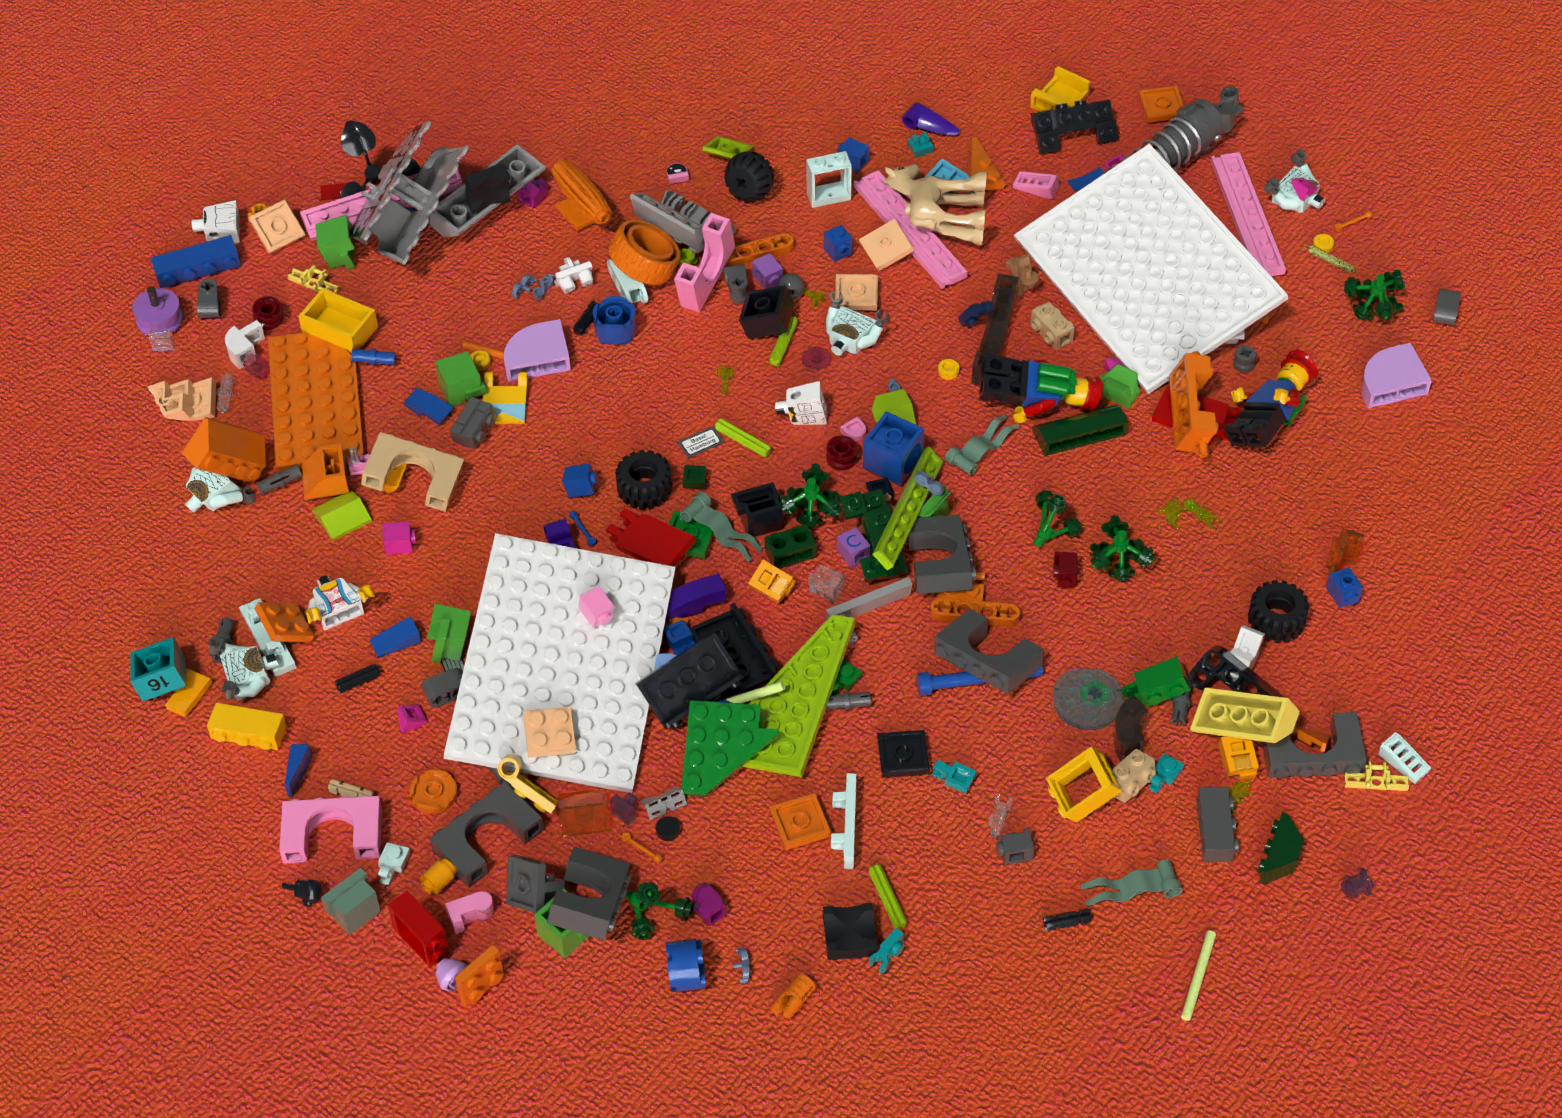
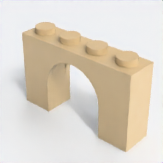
(393, 451)

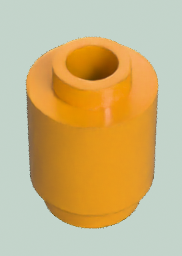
(438, 876)

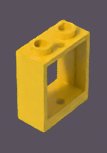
(1073, 769)

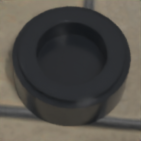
(667, 828)

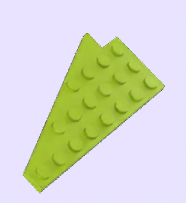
(801, 706)

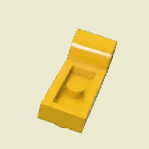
(524, 787)

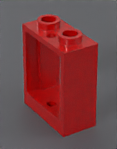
(418, 929)

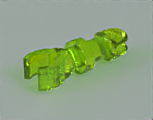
(1201, 513)

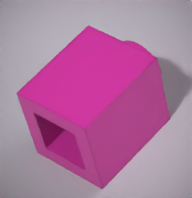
(398, 538)

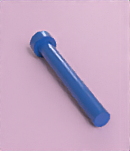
(927, 683)

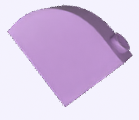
(537, 350)
(1394, 376)

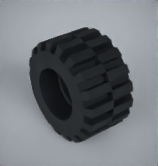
(643, 493)
(1281, 597)

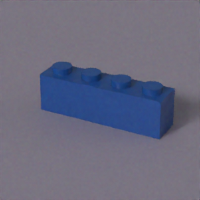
(195, 261)

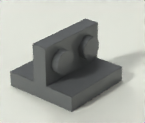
(528, 883)

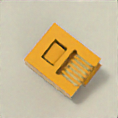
(771, 582)
(1238, 757)

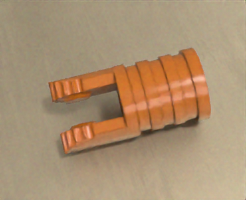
(794, 996)

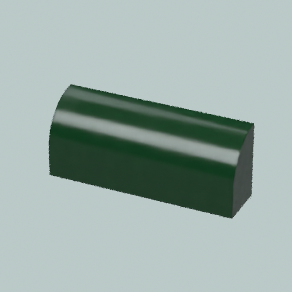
(1080, 430)

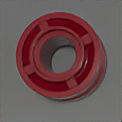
(268, 312)
(841, 452)

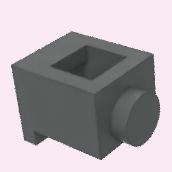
(1016, 847)

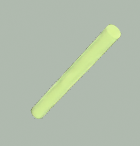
(1198, 975)

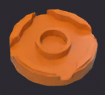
(433, 791)

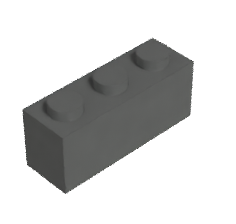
(1216, 824)

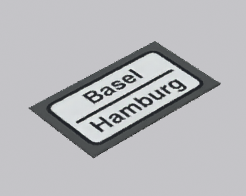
(700, 441)

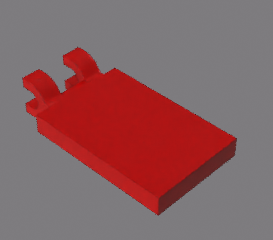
(1163, 412)
(650, 539)

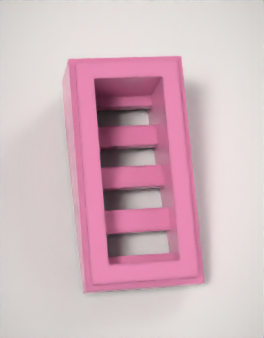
(1048, 188)

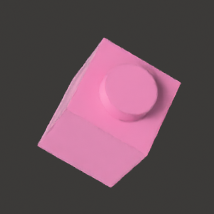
(596, 607)

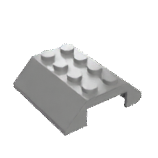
(682, 226)

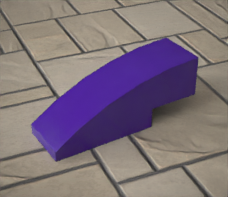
(693, 596)

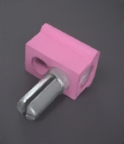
(357, 463)

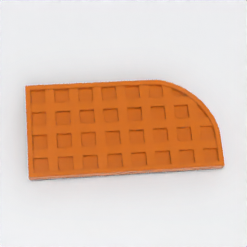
(312, 398)

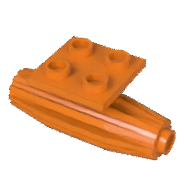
(583, 201)

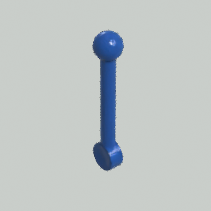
(591, 541)

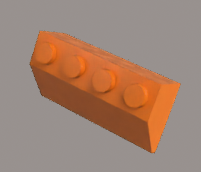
(227, 450)

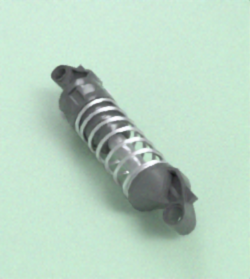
(1194, 128)

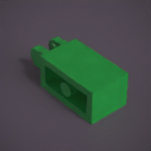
(1158, 683)

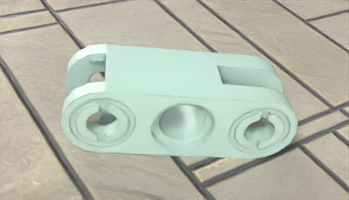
(626, 286)

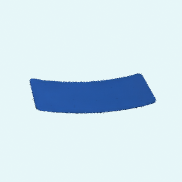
(1082, 181)

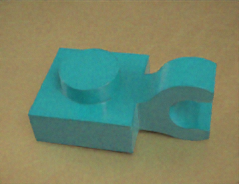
(1167, 771)
(957, 777)
(889, 947)

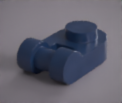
(974, 312)

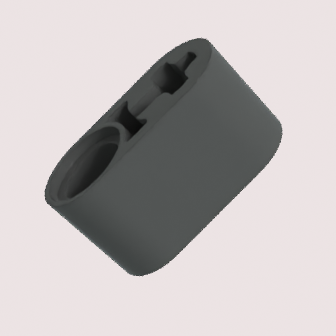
(1446, 307)
(442, 687)

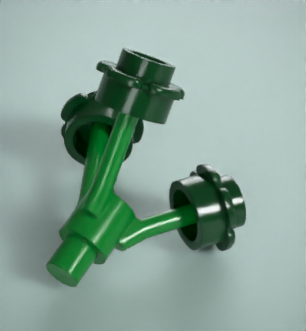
(1056, 504)
(647, 896)

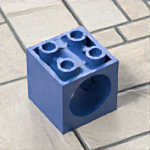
(893, 448)

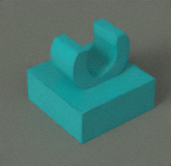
(920, 144)

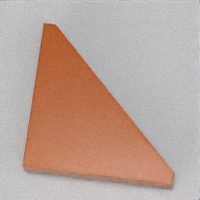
(1309, 736)

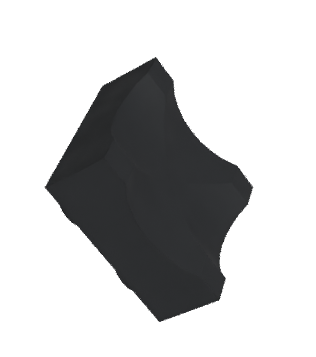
(487, 187)
(850, 931)

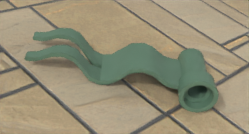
(978, 446)
(718, 523)
(1136, 882)

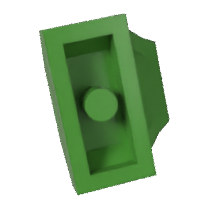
(1120, 385)
(936, 506)

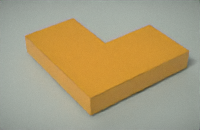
(187, 697)

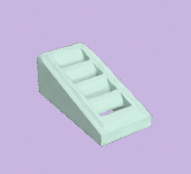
(1401, 746)

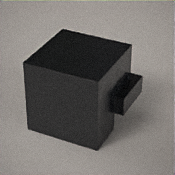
(759, 509)

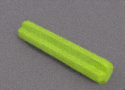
(782, 343)
(743, 437)
(887, 896)

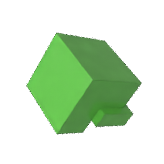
(336, 242)
(459, 378)
(449, 630)
(560, 939)

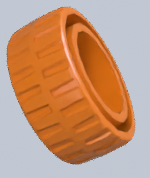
(644, 252)

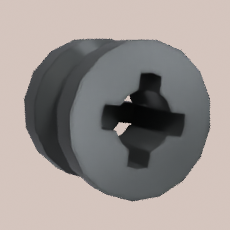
(1244, 358)

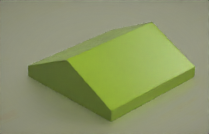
(726, 147)
(342, 515)

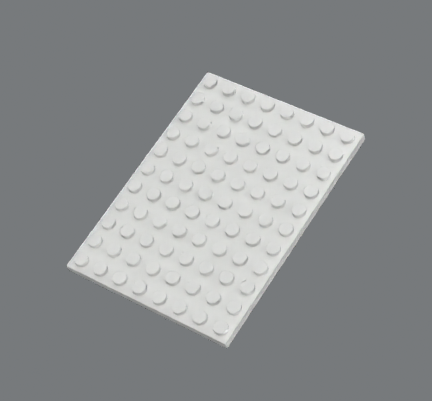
(1150, 267)
(542, 653)

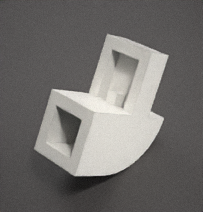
(242, 342)
(1247, 647)

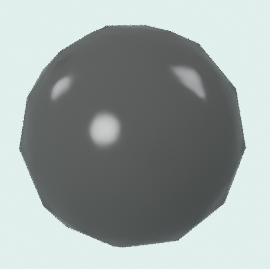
(793, 283)

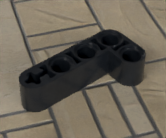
(1221, 670)

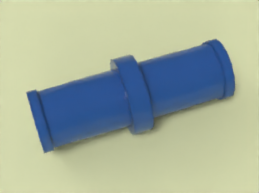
(373, 357)

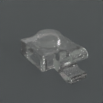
(998, 819)

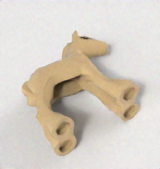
(930, 191)

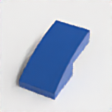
(429, 405)
(678, 636)

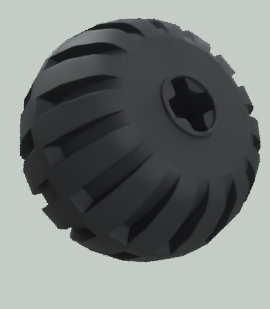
(749, 176)

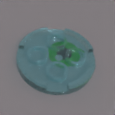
(1087, 698)

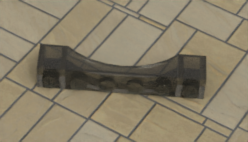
(998, 322)

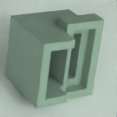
(352, 902)

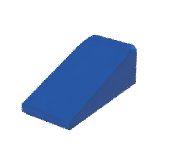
(396, 638)
(298, 762)

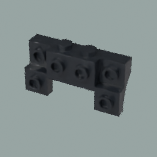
(1066, 118)

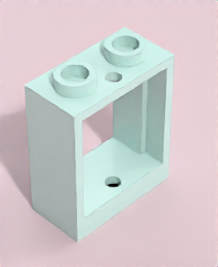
(839, 190)

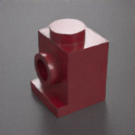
(1065, 569)

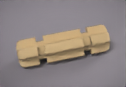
(347, 789)

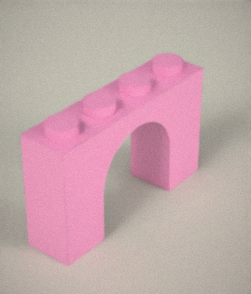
(696, 283)
(302, 816)

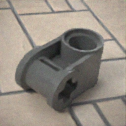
(737, 282)
(208, 300)

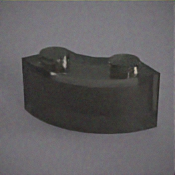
(1129, 722)

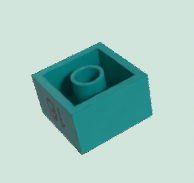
(157, 669)

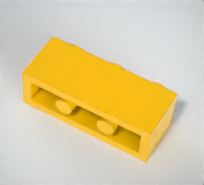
(246, 726)

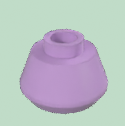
(446, 973)

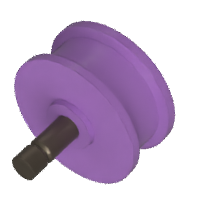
(157, 310)

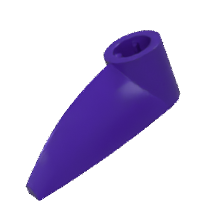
(927, 119)

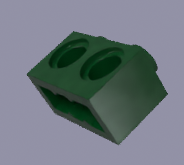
(790, 546)

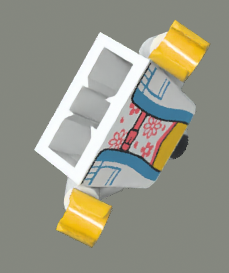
(336, 602)

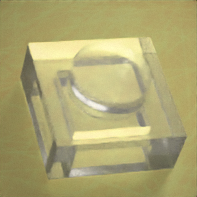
(161, 340)

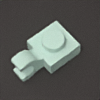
(391, 860)

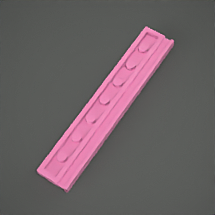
(353, 204)
(1247, 212)
(927, 247)

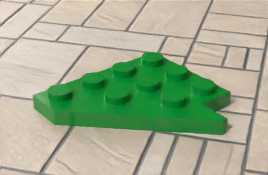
(720, 742)

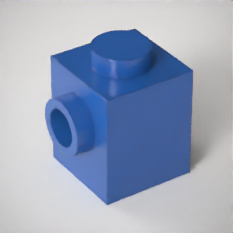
(857, 153)
(837, 243)
(580, 480)
(1344, 587)

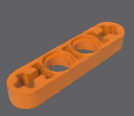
(754, 248)
(977, 606)

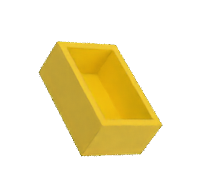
(338, 320)

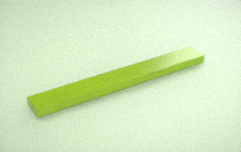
(906, 511)

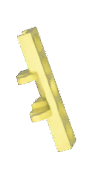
(308, 274)
(1368, 779)

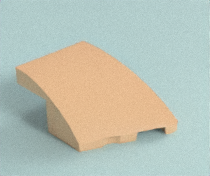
(186, 399)

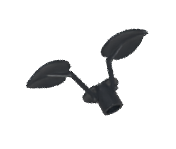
(357, 140)

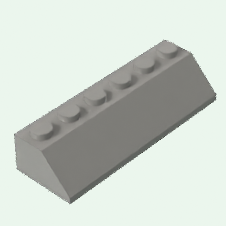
(453, 214)

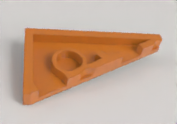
(981, 162)

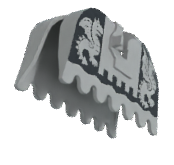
(390, 222)

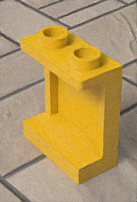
(1062, 88)

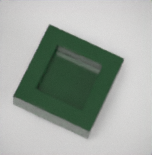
(694, 476)

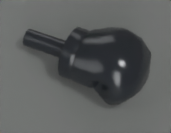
(306, 889)

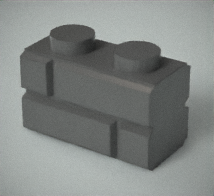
(473, 423)

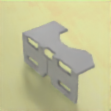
(661, 804)

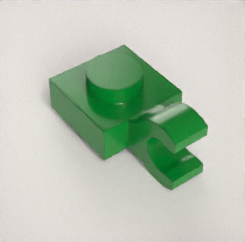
(846, 678)

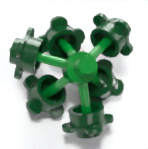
(1370, 290)
(805, 496)
(1127, 549)

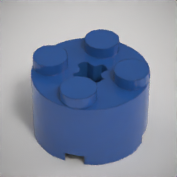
(614, 320)
(685, 965)

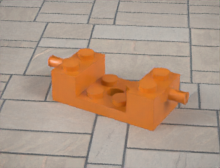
(1190, 426)

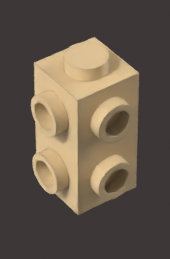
(1052, 325)
(1133, 774)

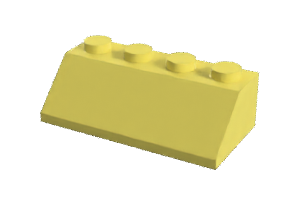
(1244, 715)

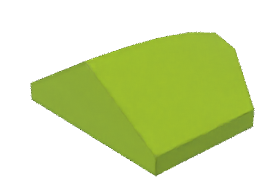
(894, 402)

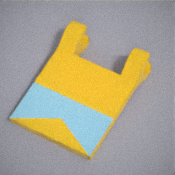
(507, 401)

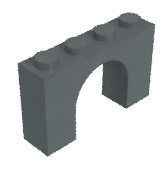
(948, 573)
(1001, 671)
(1347, 755)
(499, 807)
(591, 915)

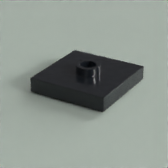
(903, 753)

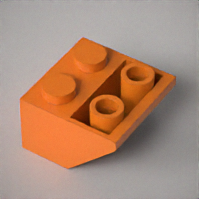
(325, 473)

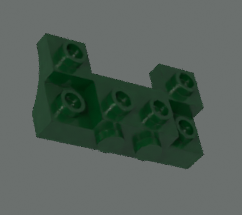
(875, 516)

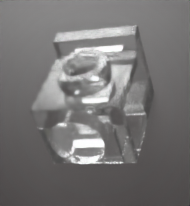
(826, 583)

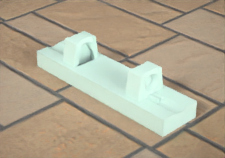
(264, 642)
(847, 801)

